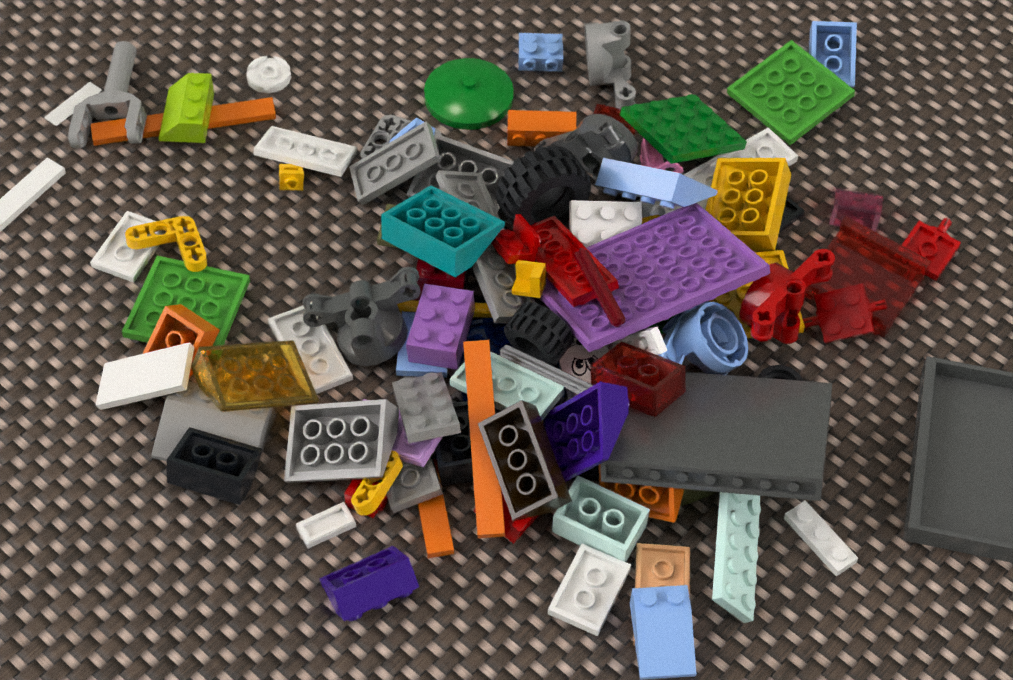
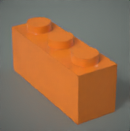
(532, 127)

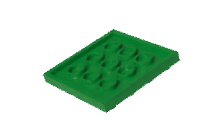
(683, 128)

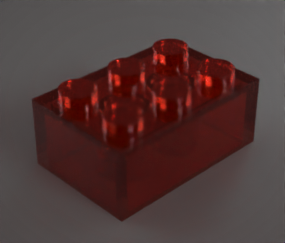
(649, 378)

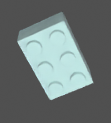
(600, 519)

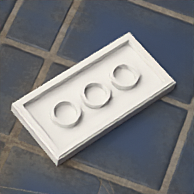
(305, 151)
(316, 348)
(145, 376)

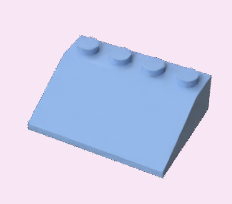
(650, 184)

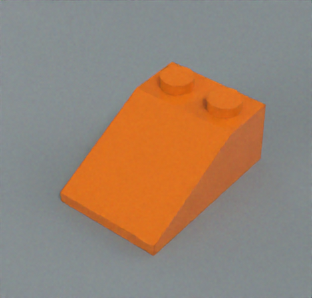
(180, 326)

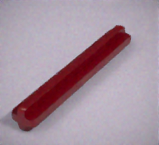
(599, 288)

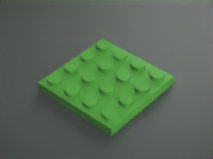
(790, 92)
(208, 293)

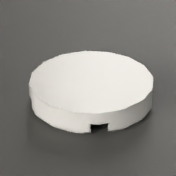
(268, 74)

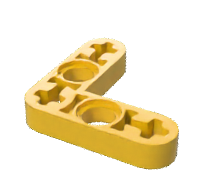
(174, 233)
(369, 497)

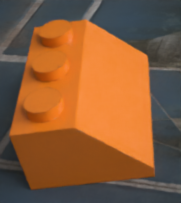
(661, 501)

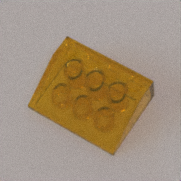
(253, 376)

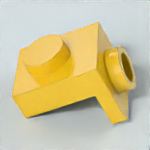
(291, 177)

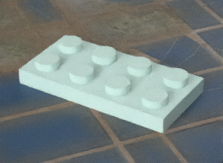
(515, 384)

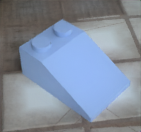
(835, 47)
(663, 632)

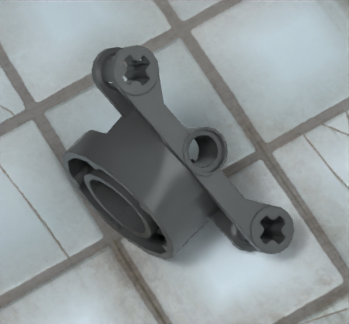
(596, 139)
(366, 316)

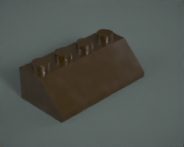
(524, 461)

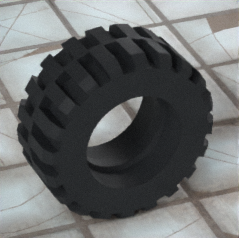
(542, 185)

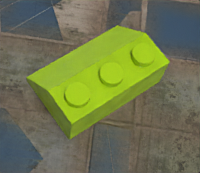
(188, 109)

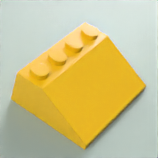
(750, 199)

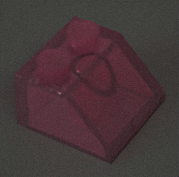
(857, 205)

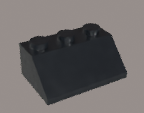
(213, 465)

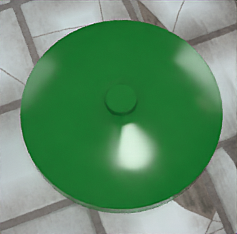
(468, 93)

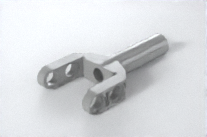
(112, 102)

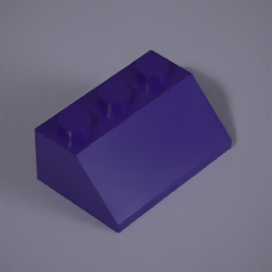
(370, 583)

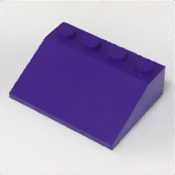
(587, 427)

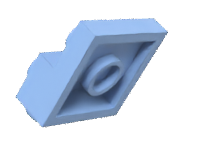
(540, 52)

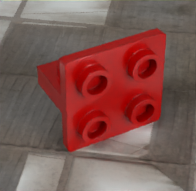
(519, 243)

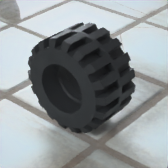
(539, 333)

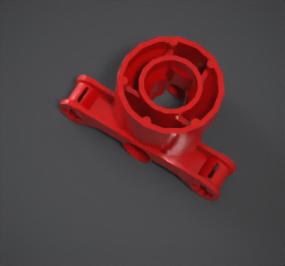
(776, 299)

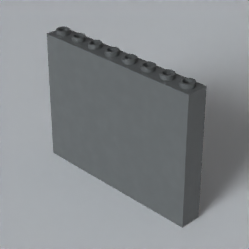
(730, 439)
(962, 461)

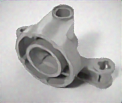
(607, 60)

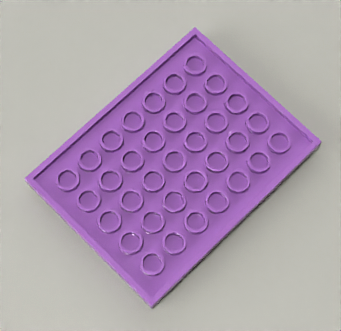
(660, 273)

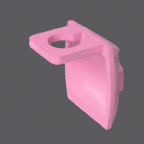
(652, 158)

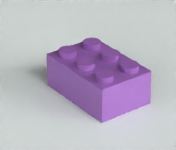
(440, 326)

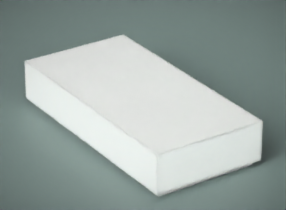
(325, 525)

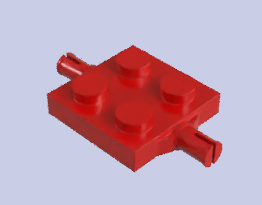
(934, 245)
(844, 313)

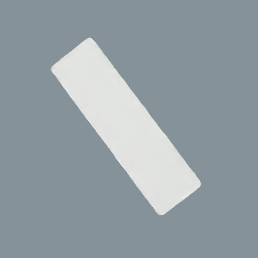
(67, 107)

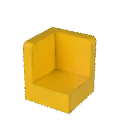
(529, 279)

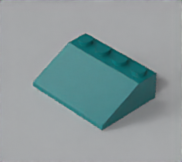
(440, 230)

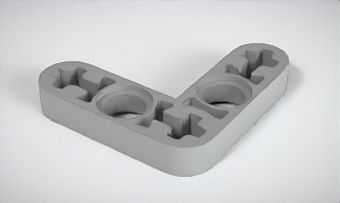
(397, 124)

